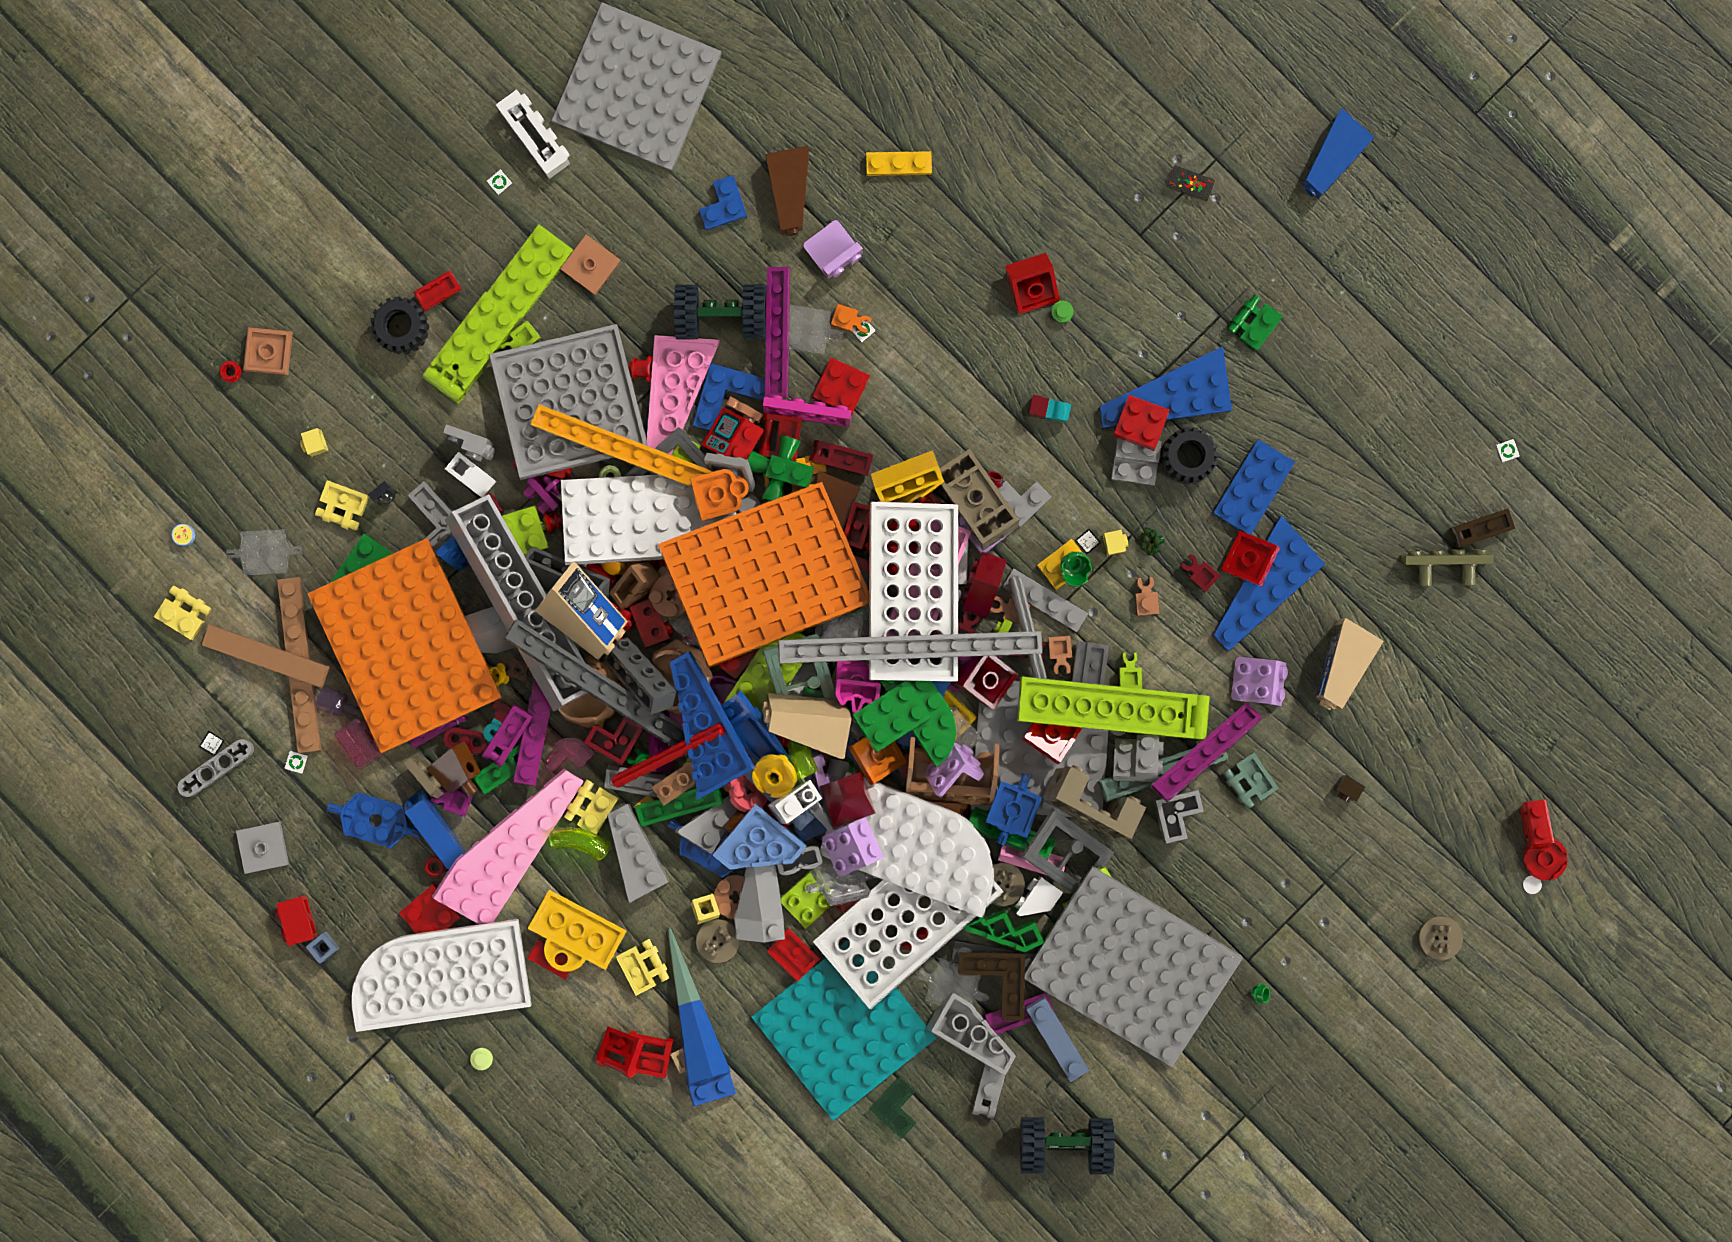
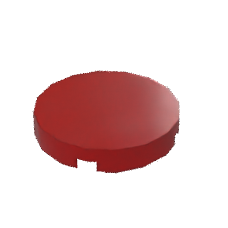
(1546, 862)

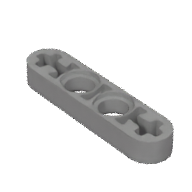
(214, 766)

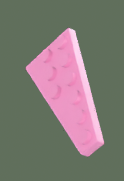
(675, 383)

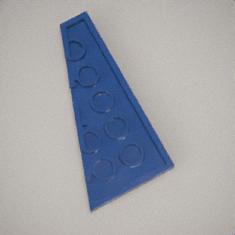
(1187, 391)
(1253, 603)
(721, 758)

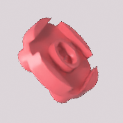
(738, 795)

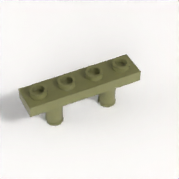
(1458, 556)

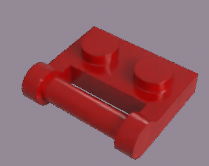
(788, 426)
(621, 1044)
(650, 1062)

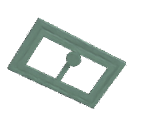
(813, 681)

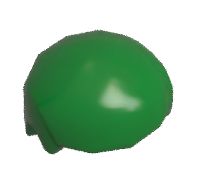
(1075, 568)

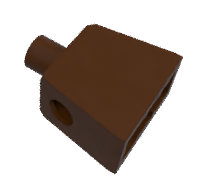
(456, 770)

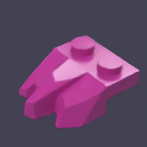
(854, 685)

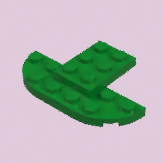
(907, 708)

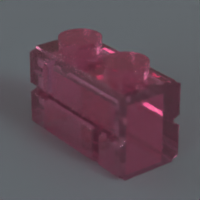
(359, 743)

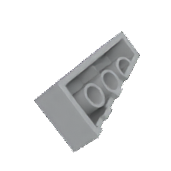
(636, 856)

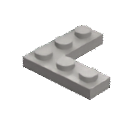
(435, 511)

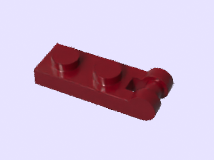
(842, 458)

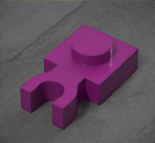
(454, 802)

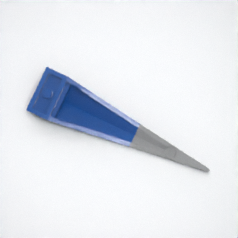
(760, 742)

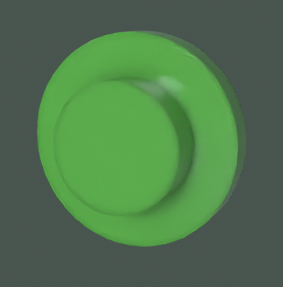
(1062, 311)

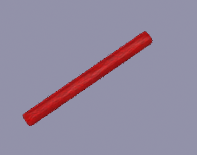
(666, 756)

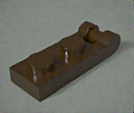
(1483, 528)

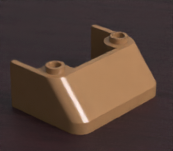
(965, 788)

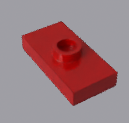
(437, 291)
(538, 956)

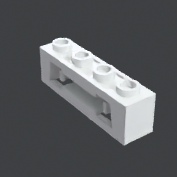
(512, 105)

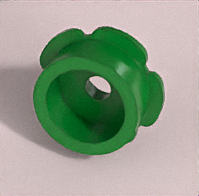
(1260, 993)

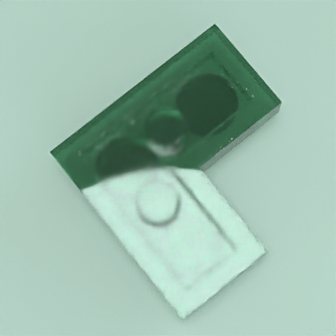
(889, 1108)

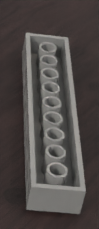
(511, 587)

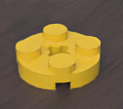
(782, 767)

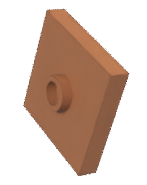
(590, 264)
(268, 351)

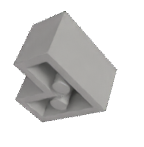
(1171, 814)

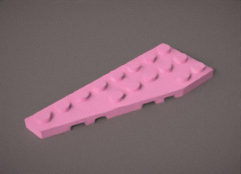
(491, 870)

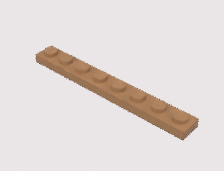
(297, 643)

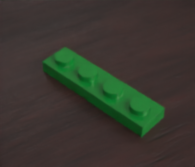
(686, 803)
(1019, 843)

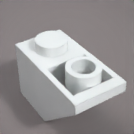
(470, 475)
(795, 802)
(1039, 898)

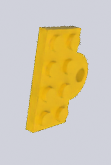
(575, 933)

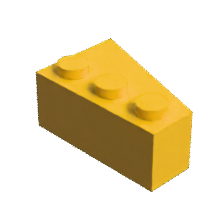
(908, 479)

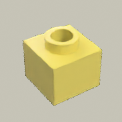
(313, 442)
(1115, 542)
(705, 902)

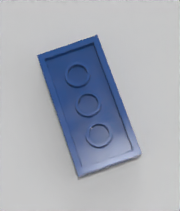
(1253, 487)

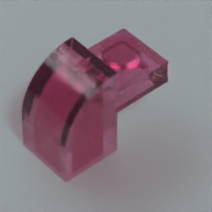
(574, 750)

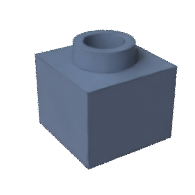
(316, 950)

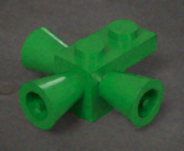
(781, 469)

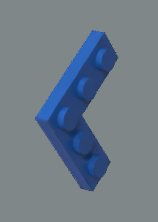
(717, 383)

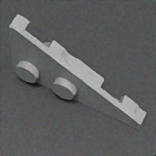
(708, 828)

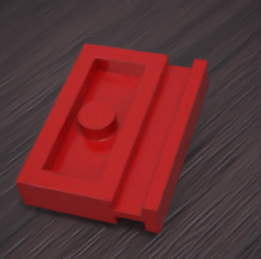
(793, 955)

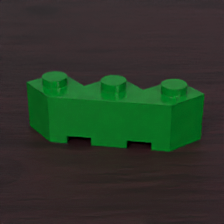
(1001, 930)

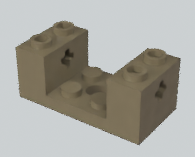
(987, 519)
(1116, 822)

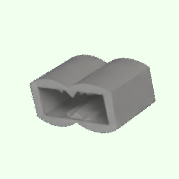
(807, 859)

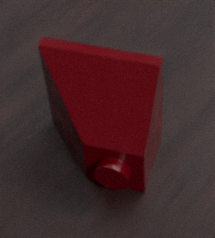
(985, 679)
(847, 799)

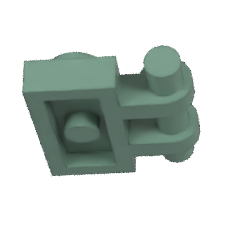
(1256, 777)

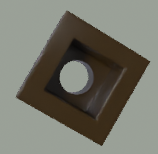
(1349, 789)

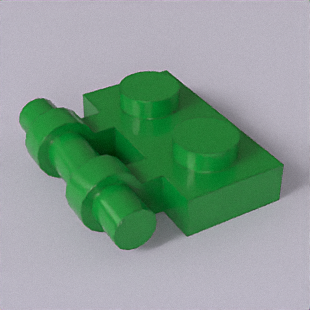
(1260, 327)

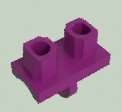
(547, 490)

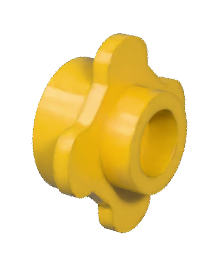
(499, 669)

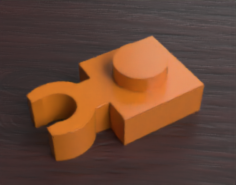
(846, 319)

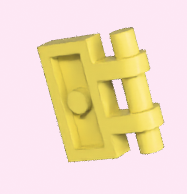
(345, 499)
(180, 619)
(596, 812)
(636, 970)

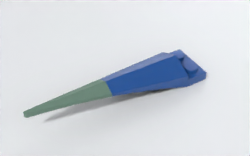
(705, 1065)

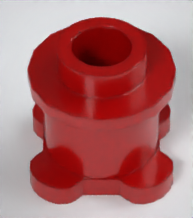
(641, 368)

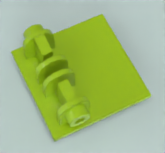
(804, 906)

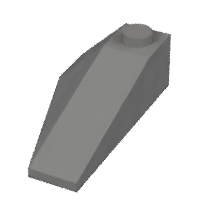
(965, 1029)

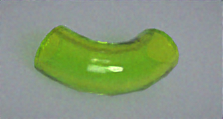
(801, 759)
(580, 840)

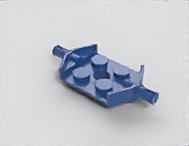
(357, 814)
(700, 856)

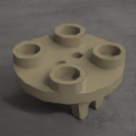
(1008, 874)
(710, 948)
(1440, 948)

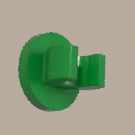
(641, 757)

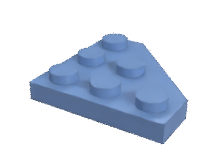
(758, 842)

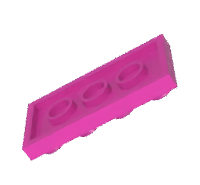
(810, 412)

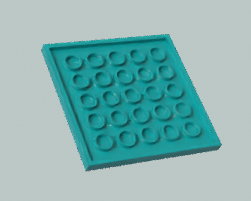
(836, 1040)

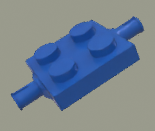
(1013, 809)

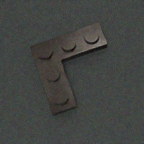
(1010, 967)

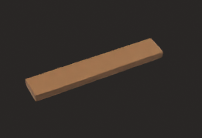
(265, 655)

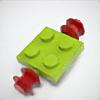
(528, 528)

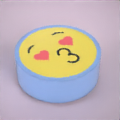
(183, 534)

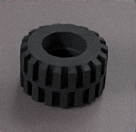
(387, 312)
(1202, 442)

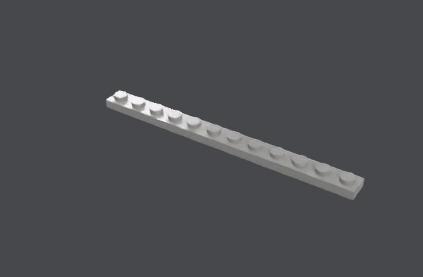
(909, 647)

